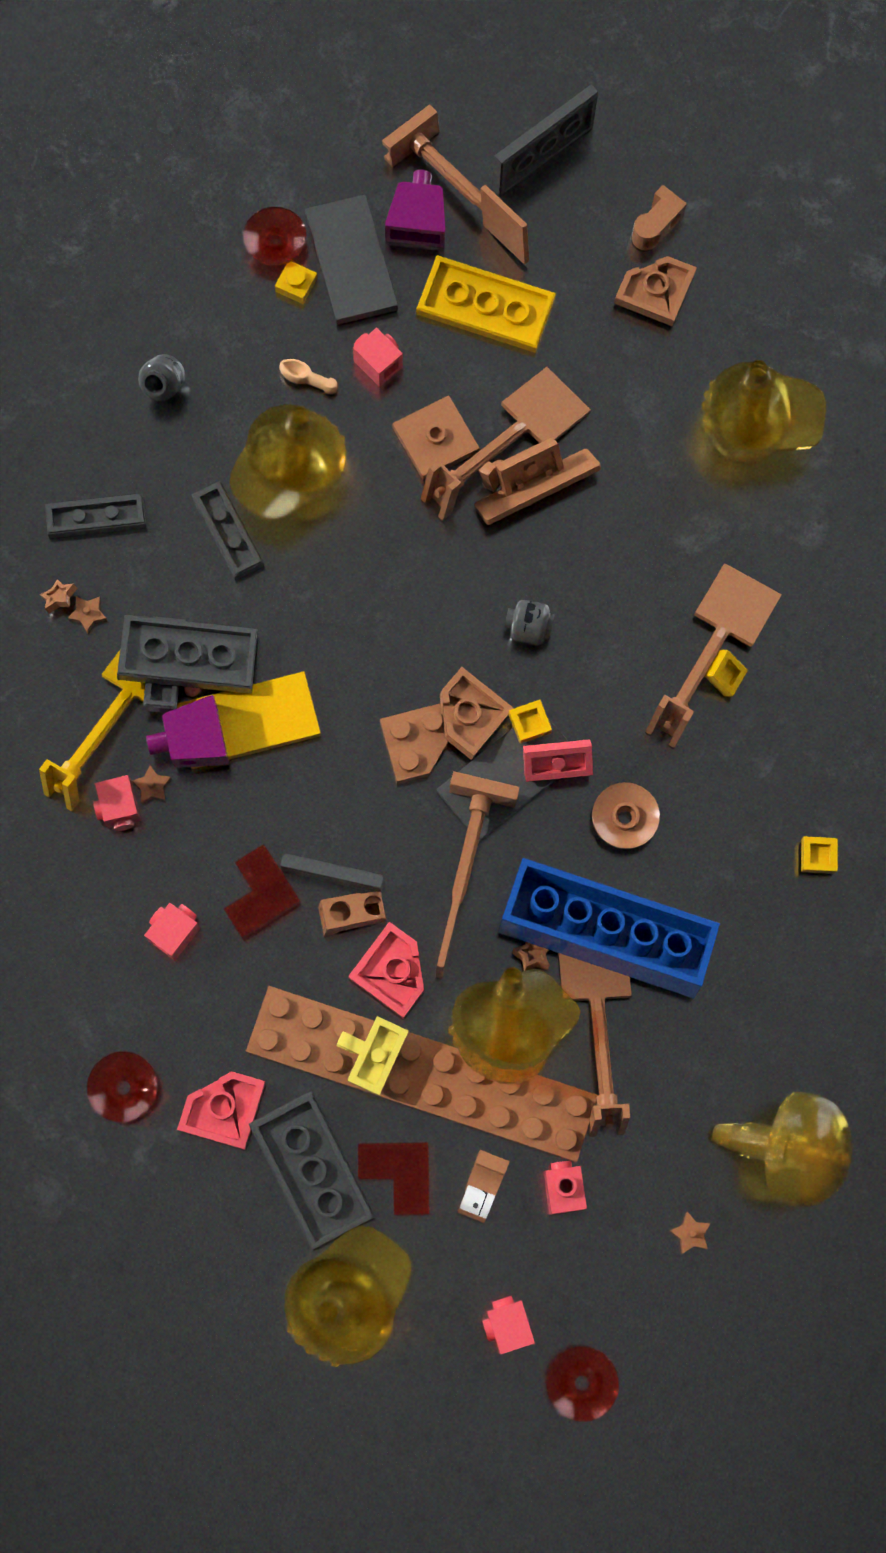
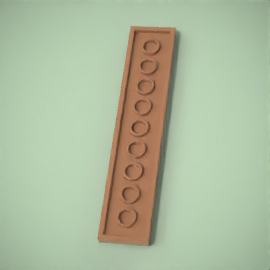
(424, 1076)

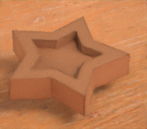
(58, 596)
(87, 613)
(152, 785)
(532, 956)
(691, 1233)

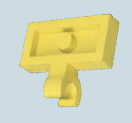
(374, 1055)

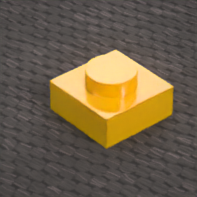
(296, 282)
(726, 673)
(530, 721)
(819, 855)

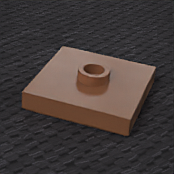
(435, 435)

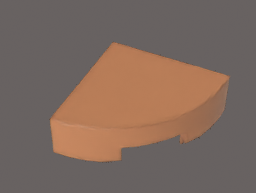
(489, 475)

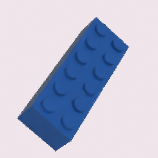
(609, 928)

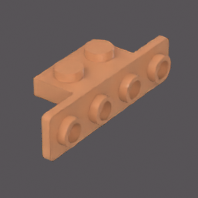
(534, 476)

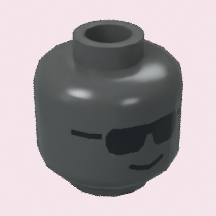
(162, 377)
(530, 622)

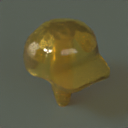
(761, 412)
(287, 462)
(511, 1024)
(803, 1151)
(348, 1297)

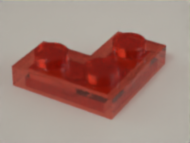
(269, 895)
(405, 1165)

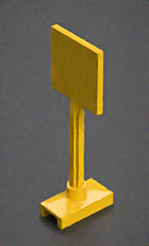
(64, 778)

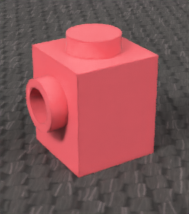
(378, 356)
(117, 803)
(172, 929)
(564, 1188)
(508, 1325)

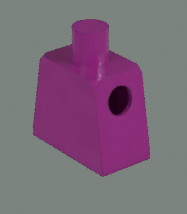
(417, 213)
(192, 735)

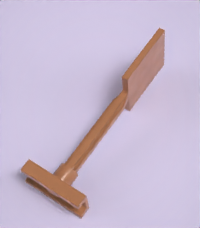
(497, 216)
(541, 408)
(735, 608)
(483, 794)
(596, 985)

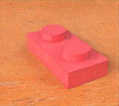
(558, 760)

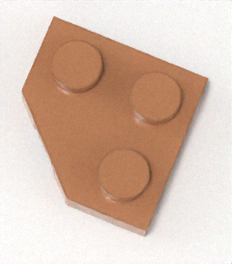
(656, 289)
(470, 712)
(414, 742)

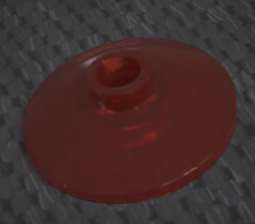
(274, 224)
(104, 1083)
(601, 1388)

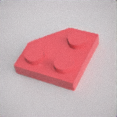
(391, 971)
(223, 1110)

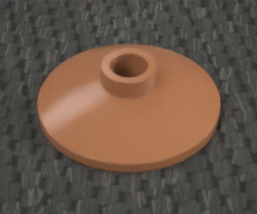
(627, 799)

